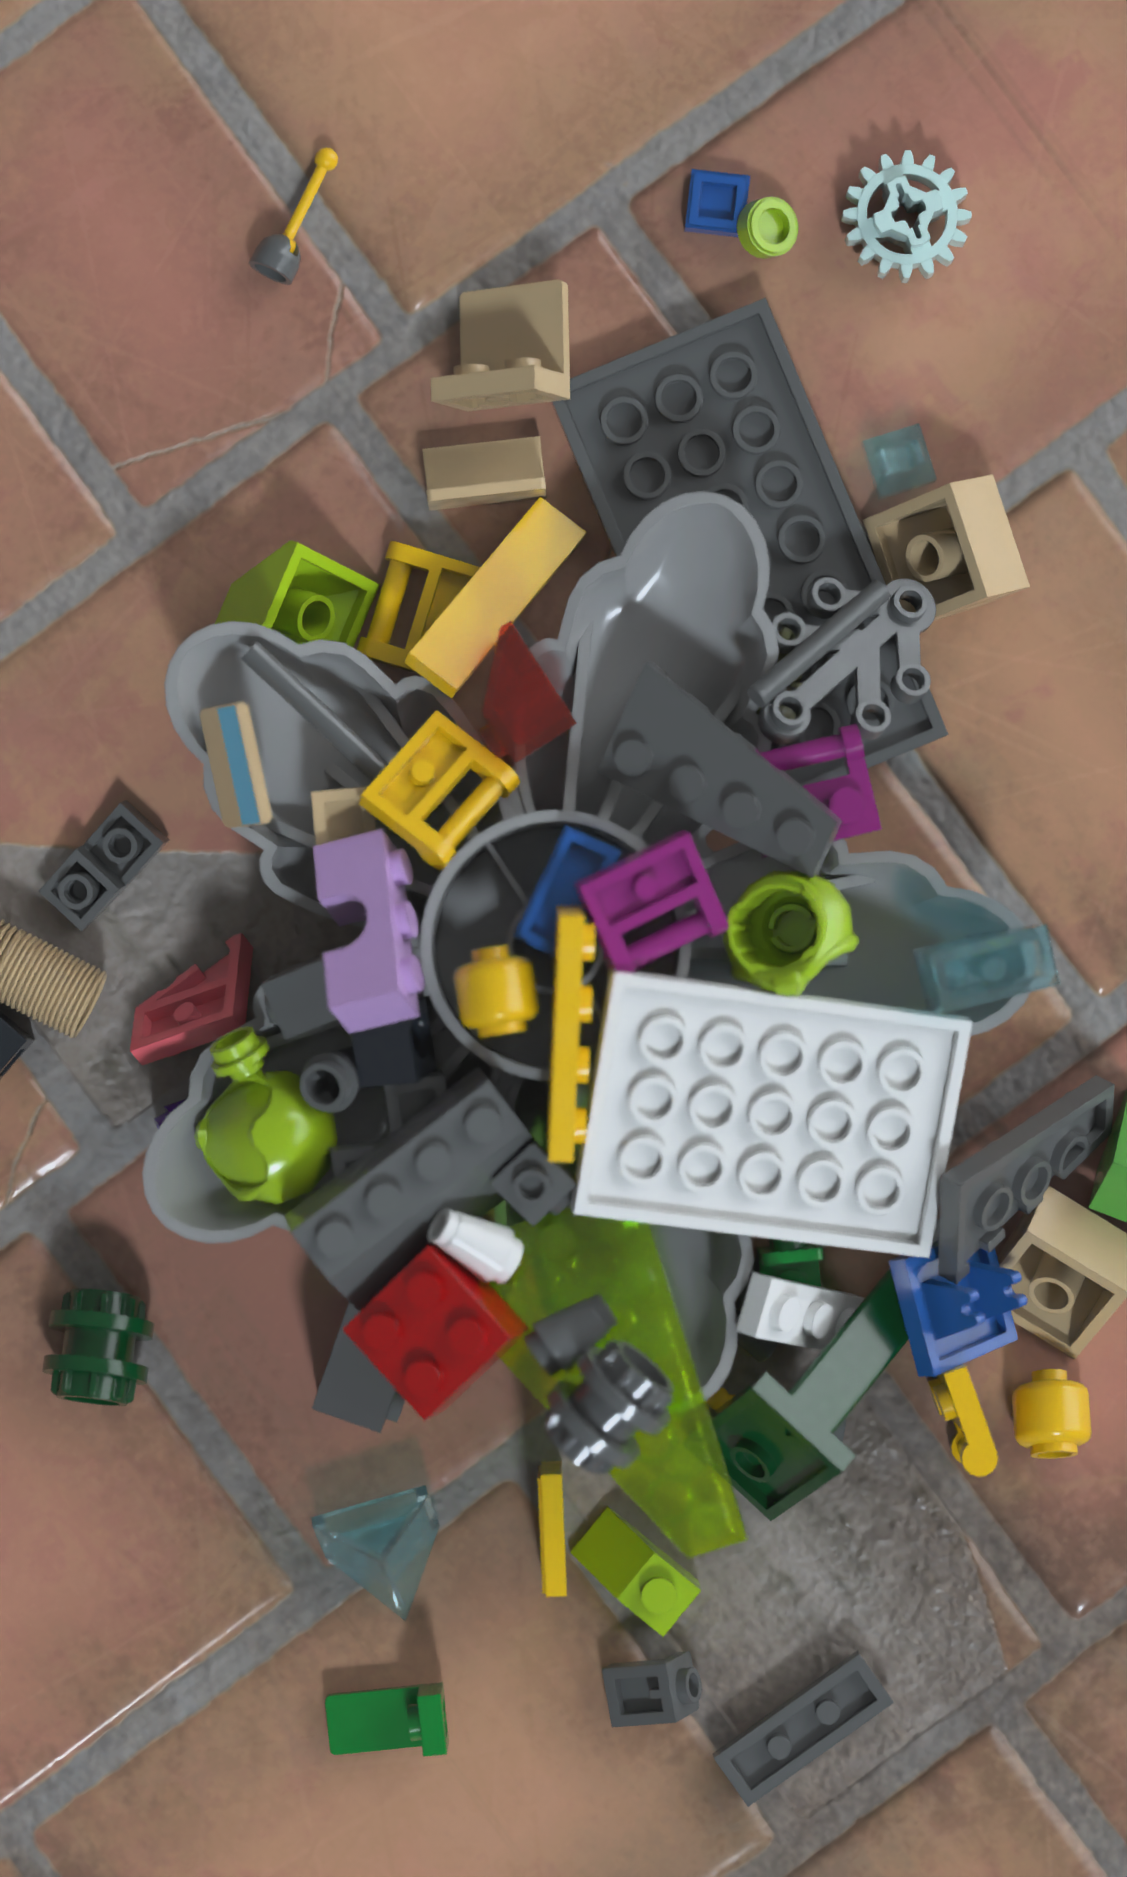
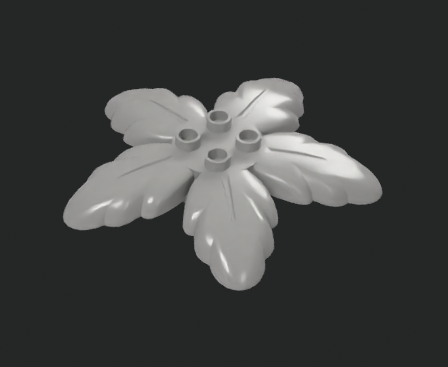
(676, 596)

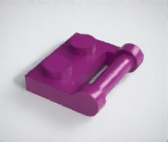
(846, 796)
(645, 888)

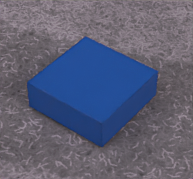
(715, 202)

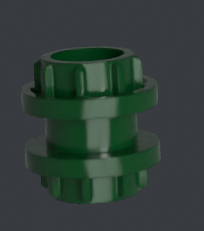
(98, 1347)

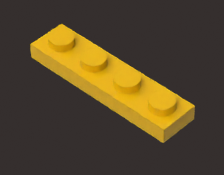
(567, 1059)

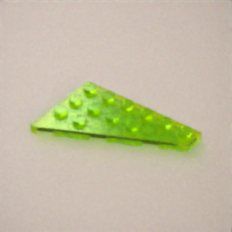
(681, 1470)

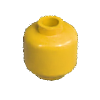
(496, 992)
(1051, 1415)

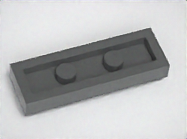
(802, 1728)

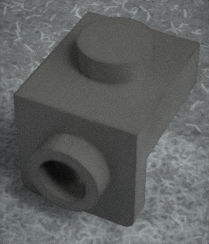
(535, 1184)

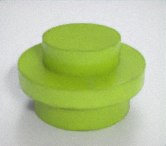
(238, 1053)

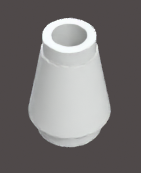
(477, 1245)

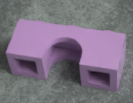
(377, 974)

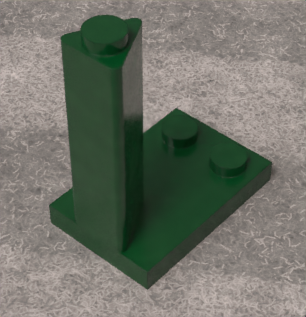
(782, 1441)

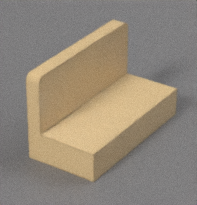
(484, 473)

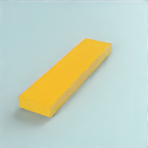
(495, 596)

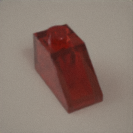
(519, 701)

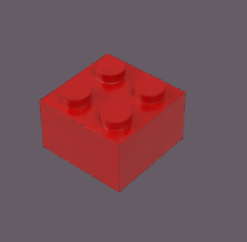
(435, 1331)

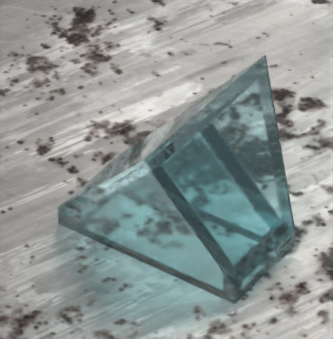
(382, 1544)

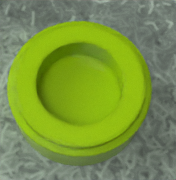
(767, 227)

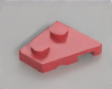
(195, 1006)

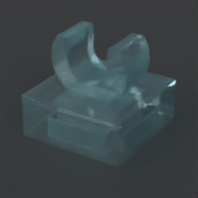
(898, 461)

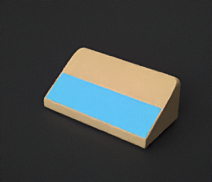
(235, 765)

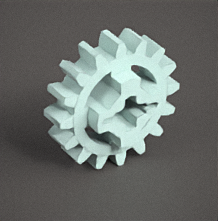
(916, 240)

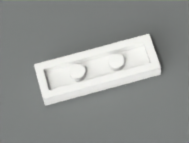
(794, 1311)

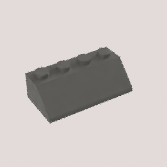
(380, 1207)

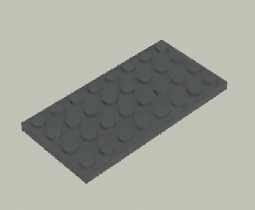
(732, 420)

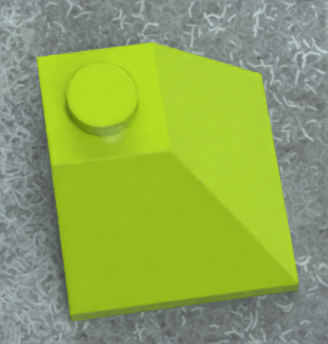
(301, 596)

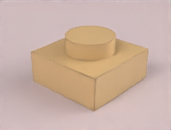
(339, 814)

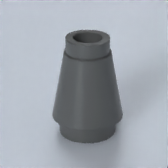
(330, 1080)
(568, 1333)

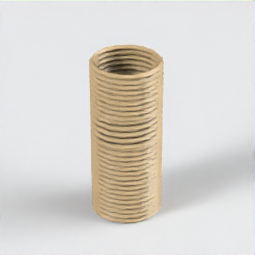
(47, 981)

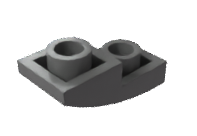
(104, 865)

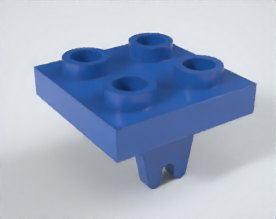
(953, 1321)

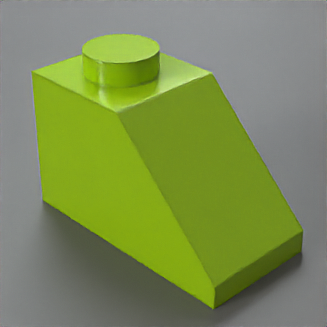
(636, 1571)

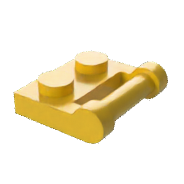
(443, 583)
(424, 776)
(957, 1400)

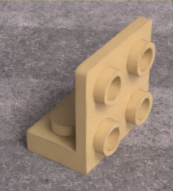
(510, 348)

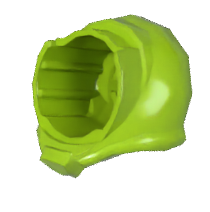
(787, 931)
(266, 1138)

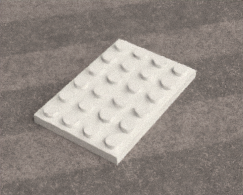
(770, 1114)

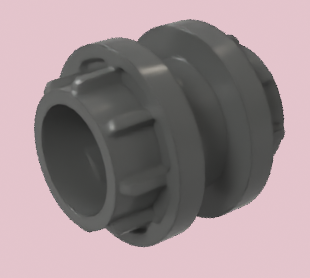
(601, 1414)

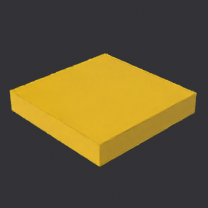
(552, 1529)

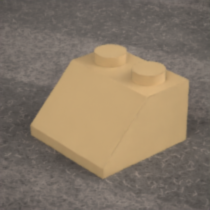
(951, 544)
(1069, 1271)

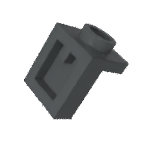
(652, 1690)

